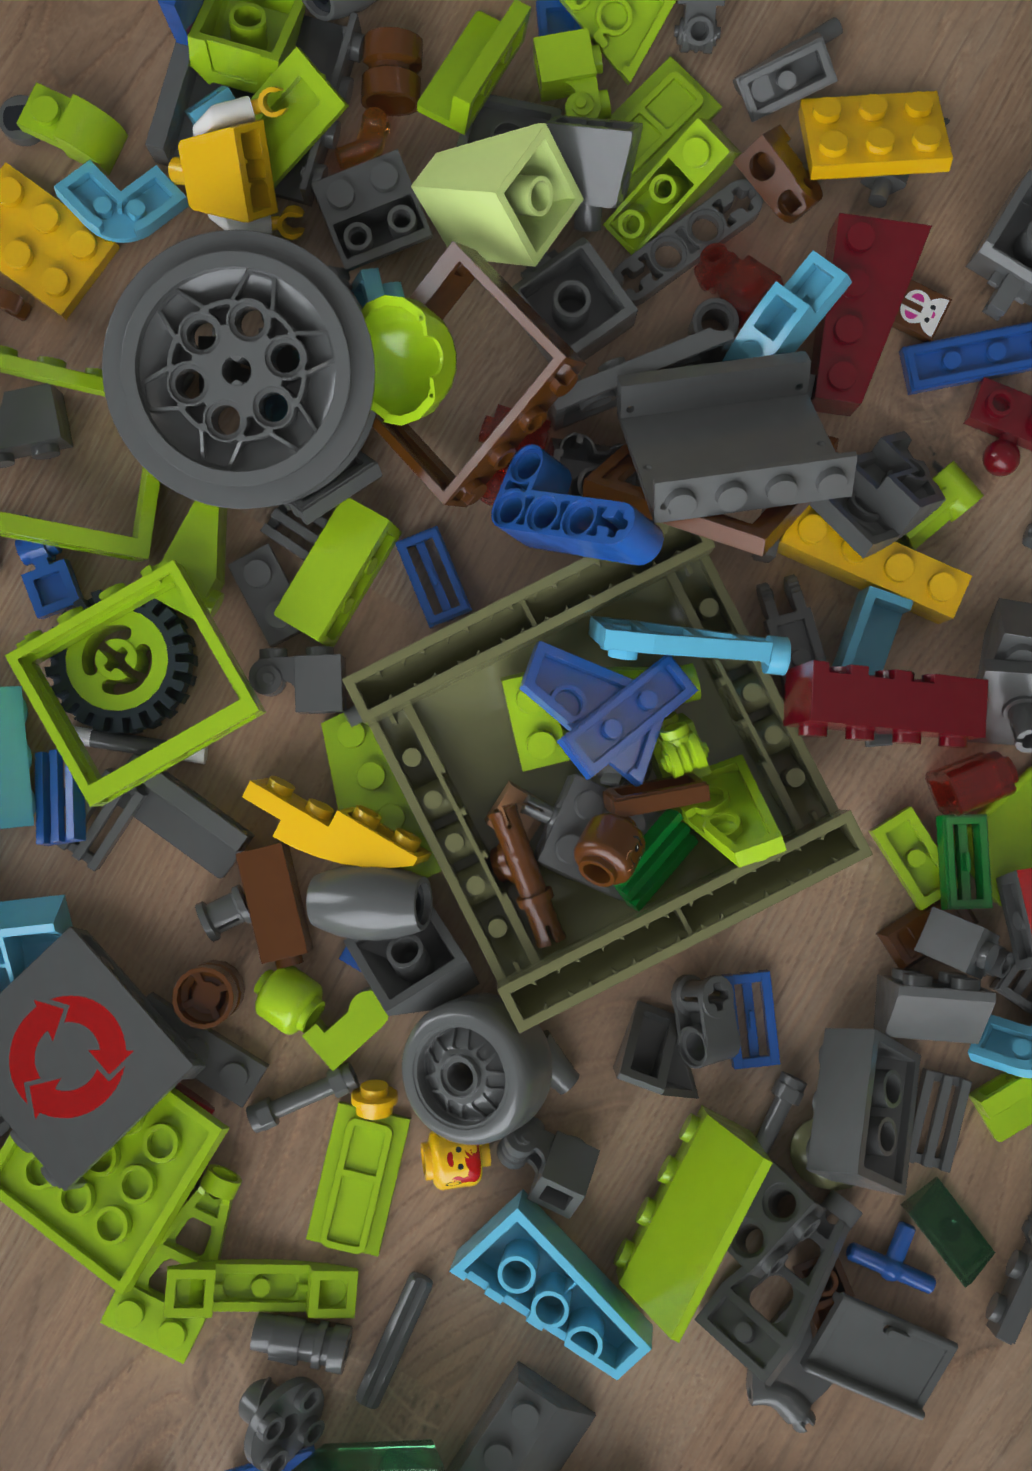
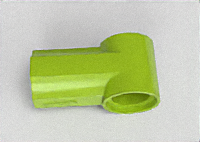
(960, 497)

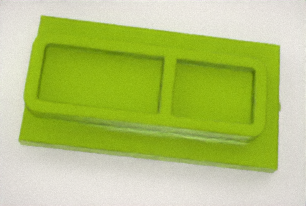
(667, 108)
(311, 111)
(357, 1181)

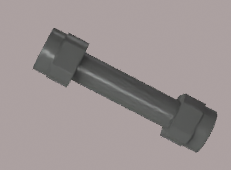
(788, 1091)
(266, 1113)

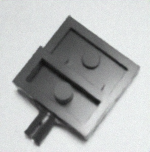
(565, 822)

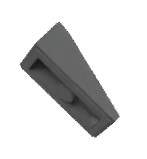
(786, 77)

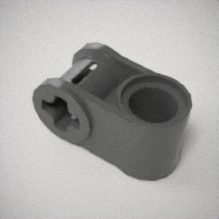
(706, 1023)

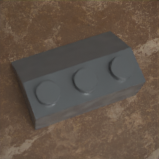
(864, 1110)
(524, 1427)

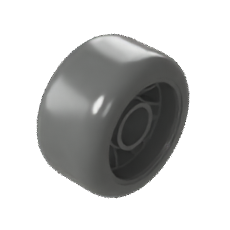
(474, 1071)

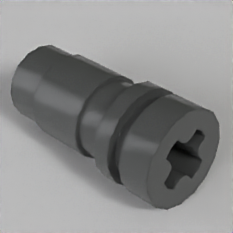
(295, 1340)

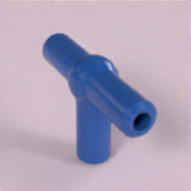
(892, 1265)

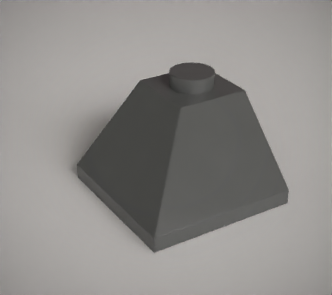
(414, 970)

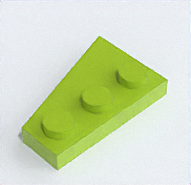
(621, 28)

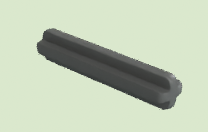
(394, 1340)

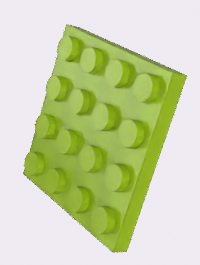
(128, 1193)

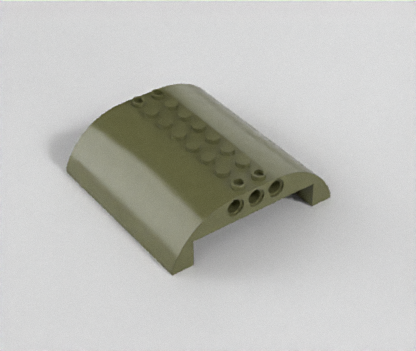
(454, 750)

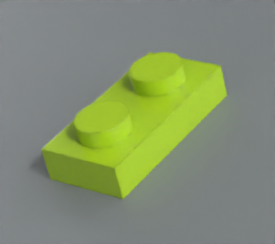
(910, 855)

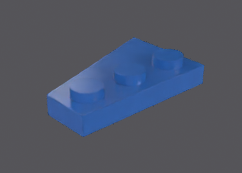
(573, 689)

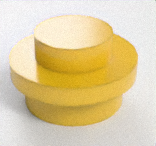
(374, 1099)

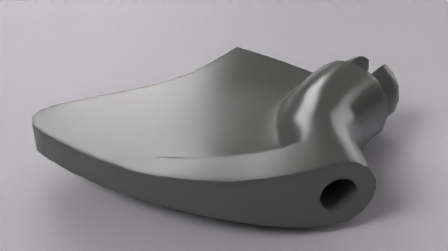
(793, 1389)

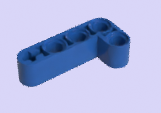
(542, 516)

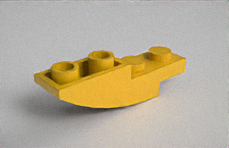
(348, 837)

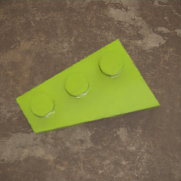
(736, 816)

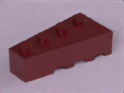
(853, 333)
(884, 703)

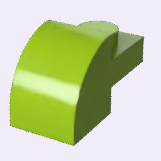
(73, 126)

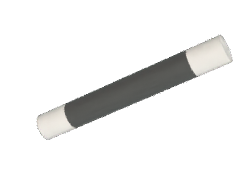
(128, 743)

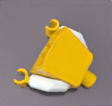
(230, 168)

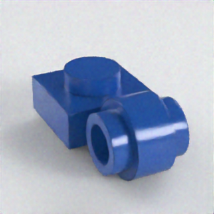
(52, 584)

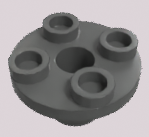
(280, 1420)

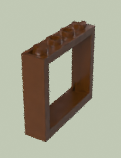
(439, 293)

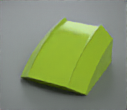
(243, 40)

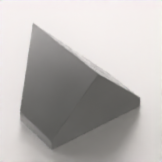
(651, 1054)

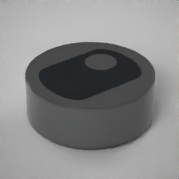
(9, 115)

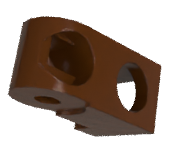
(779, 175)

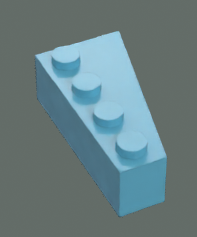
(546, 1277)

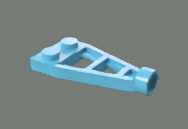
(629, 637)

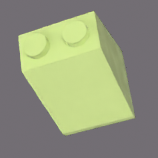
(501, 195)

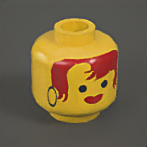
(452, 1163)

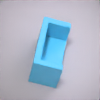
(871, 628)

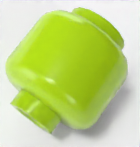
(289, 999)

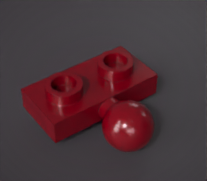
(1005, 415)

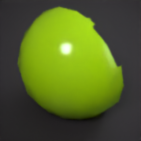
(411, 357)

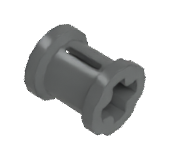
(223, 913)

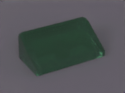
(949, 1231)

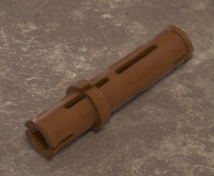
(526, 874)

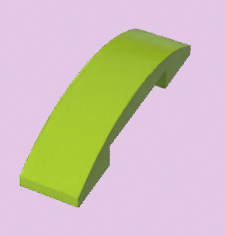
(260, 1286)

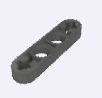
(683, 240)

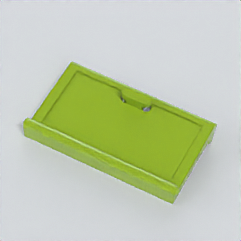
(1008, 832)

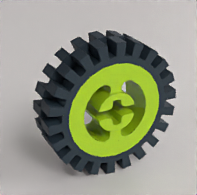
(91, 694)

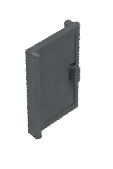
(886, 1365)

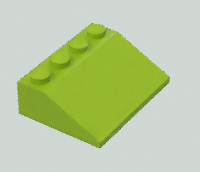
(691, 1219)

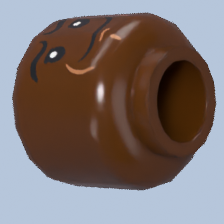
(609, 849)

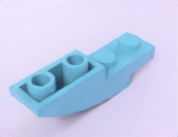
(790, 311)

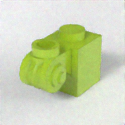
(568, 68)
(679, 749)

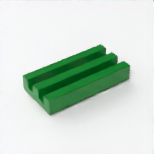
(665, 848)
(946, 861)

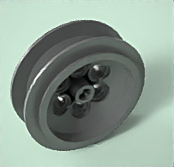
(154, 349)

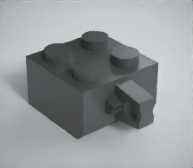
(1006, 252)
(577, 298)

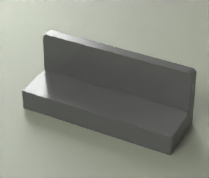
(190, 823)

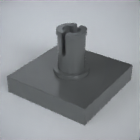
(1008, 703)

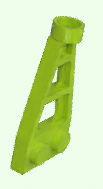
(538, 731)
(141, 1310)

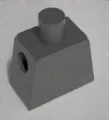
(600, 160)

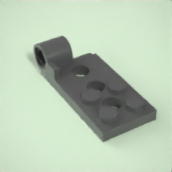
(701, 346)

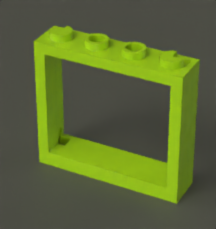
(66, 536)
(79, 624)

